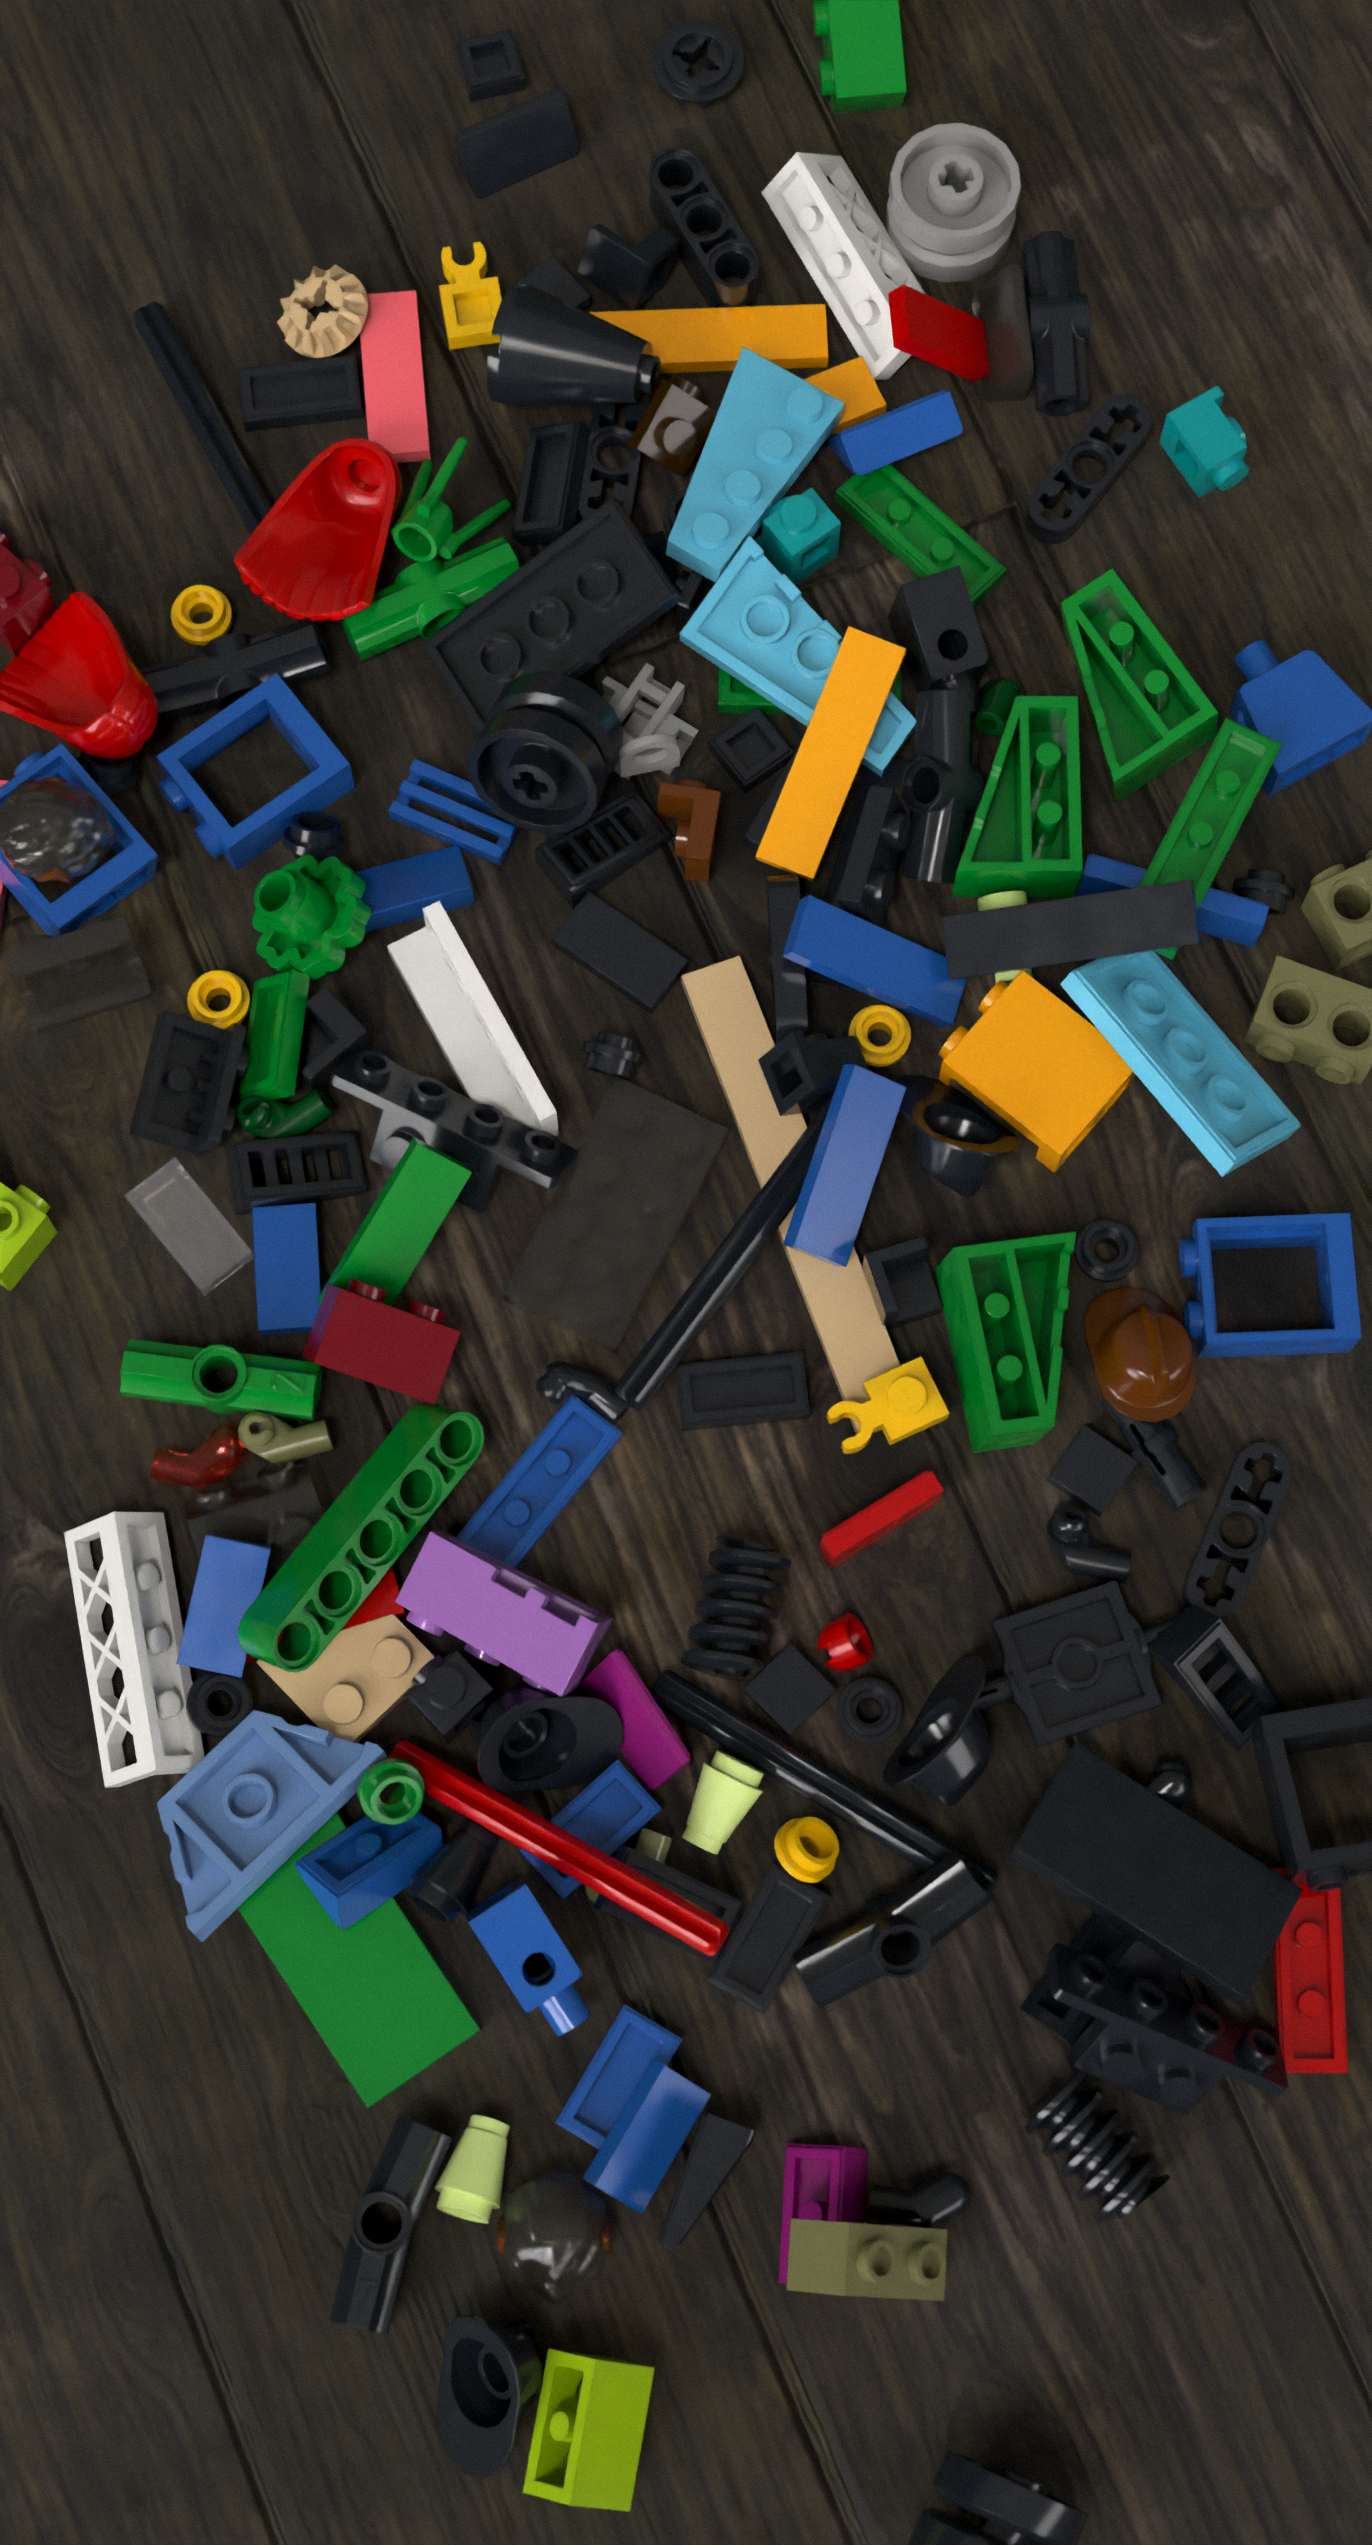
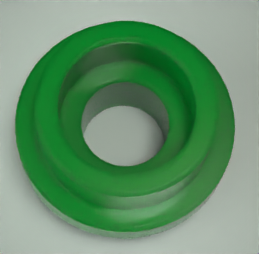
(400, 1804)

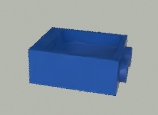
(325, 784)
(103, 888)
(1335, 1275)

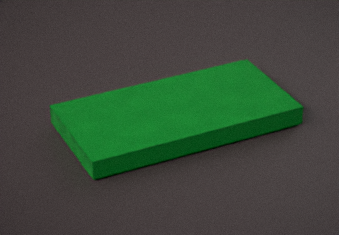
(362, 1987)

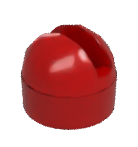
(846, 1643)

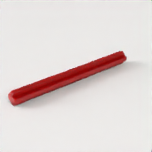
(566, 1852)

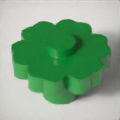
(309, 915)

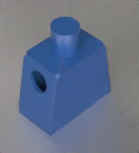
(1301, 708)
(513, 1929)

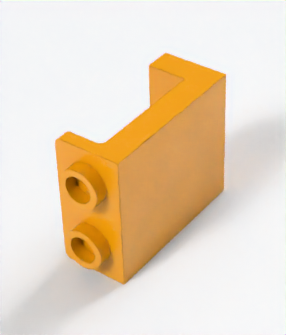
(1037, 1066)

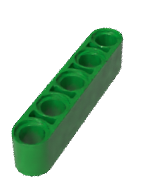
(334, 1543)

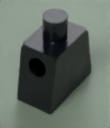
(938, 621)

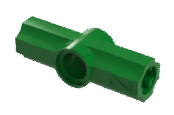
(428, 597)
(181, 1373)

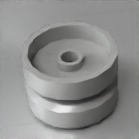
(953, 201)

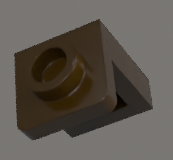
(673, 425)

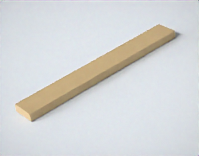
(834, 1295)

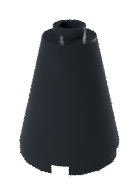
(564, 355)

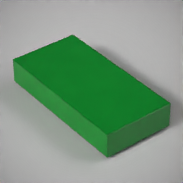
(275, 1035)

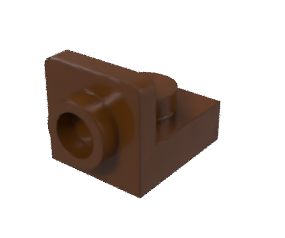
(698, 819)

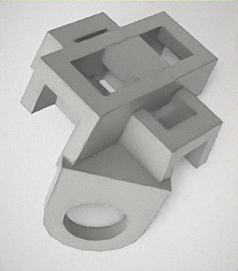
(651, 736)

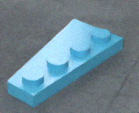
(752, 456)
(780, 647)

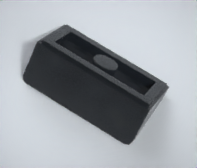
(517, 143)

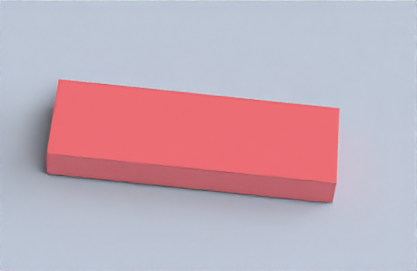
(395, 376)

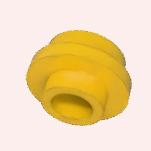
(196, 600)
(219, 983)
(886, 1019)
(807, 1848)

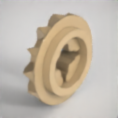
(331, 330)

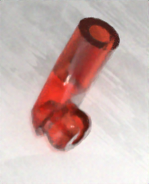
(205, 1465)

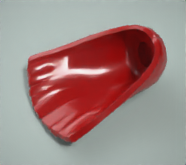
(326, 534)
(81, 683)

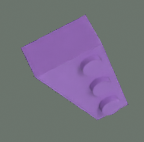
(503, 1614)

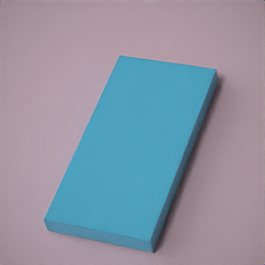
(1182, 1057)

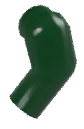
(996, 705)
(279, 1119)

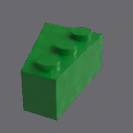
(861, 54)
(1133, 685)
(1031, 807)
(1005, 1334)

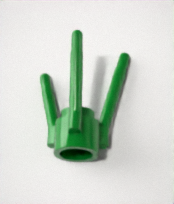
(427, 522)

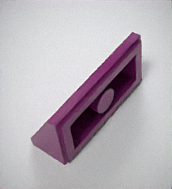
(647, 1735)
(821, 2185)

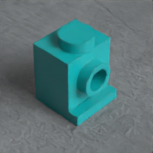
(1205, 444)
(793, 529)

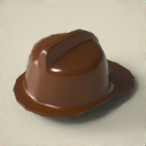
(1140, 1354)

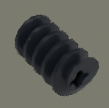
(735, 1610)
(1094, 2148)

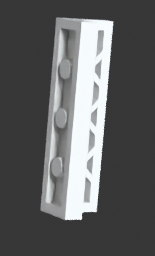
(839, 257)
(469, 1022)
(142, 1642)

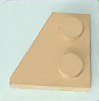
(356, 1677)

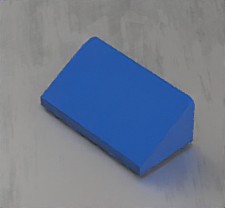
(897, 433)
(405, 887)
(367, 1865)

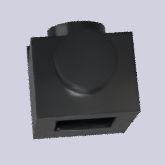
(807, 1069)
(449, 1694)

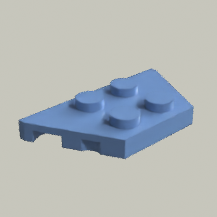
(254, 1808)

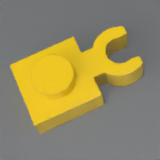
(469, 300)
(897, 1403)

